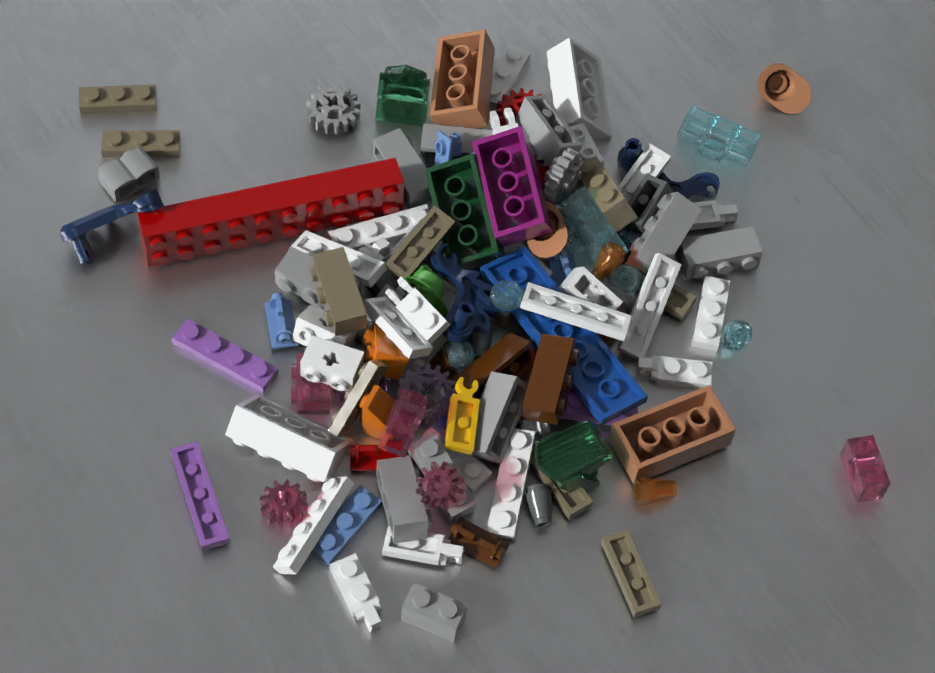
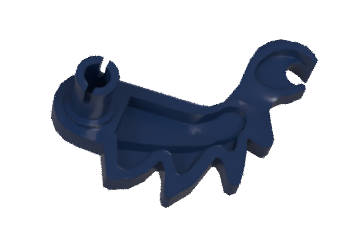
(694, 186)
(77, 230)
(473, 303)

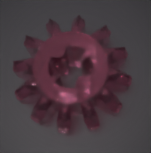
(447, 476)
(294, 503)

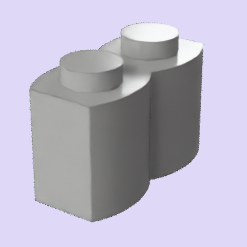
(128, 174)

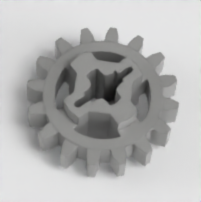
(333, 108)
(562, 175)

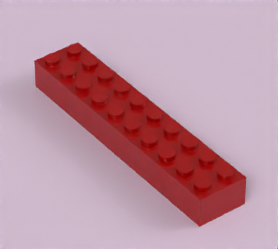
(271, 212)

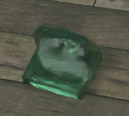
(403, 95)
(573, 456)

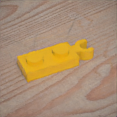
(462, 419)

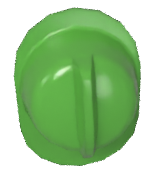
(430, 286)

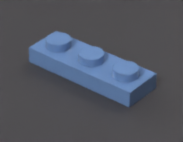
(346, 524)

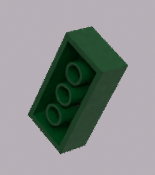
(459, 194)

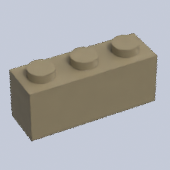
(606, 194)
(338, 291)

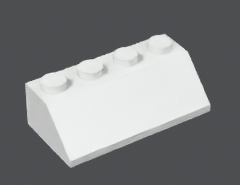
(579, 88)
(287, 438)

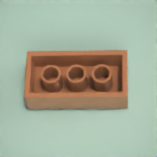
(463, 80)
(671, 434)

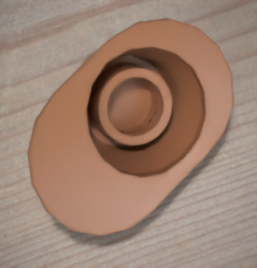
(784, 88)
(553, 242)

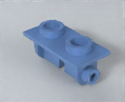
(447, 147)
(562, 265)
(280, 321)

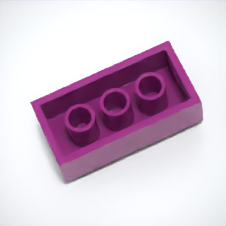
(512, 186)

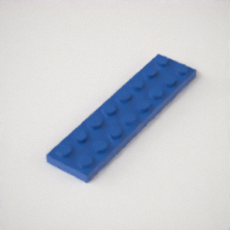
(599, 377)

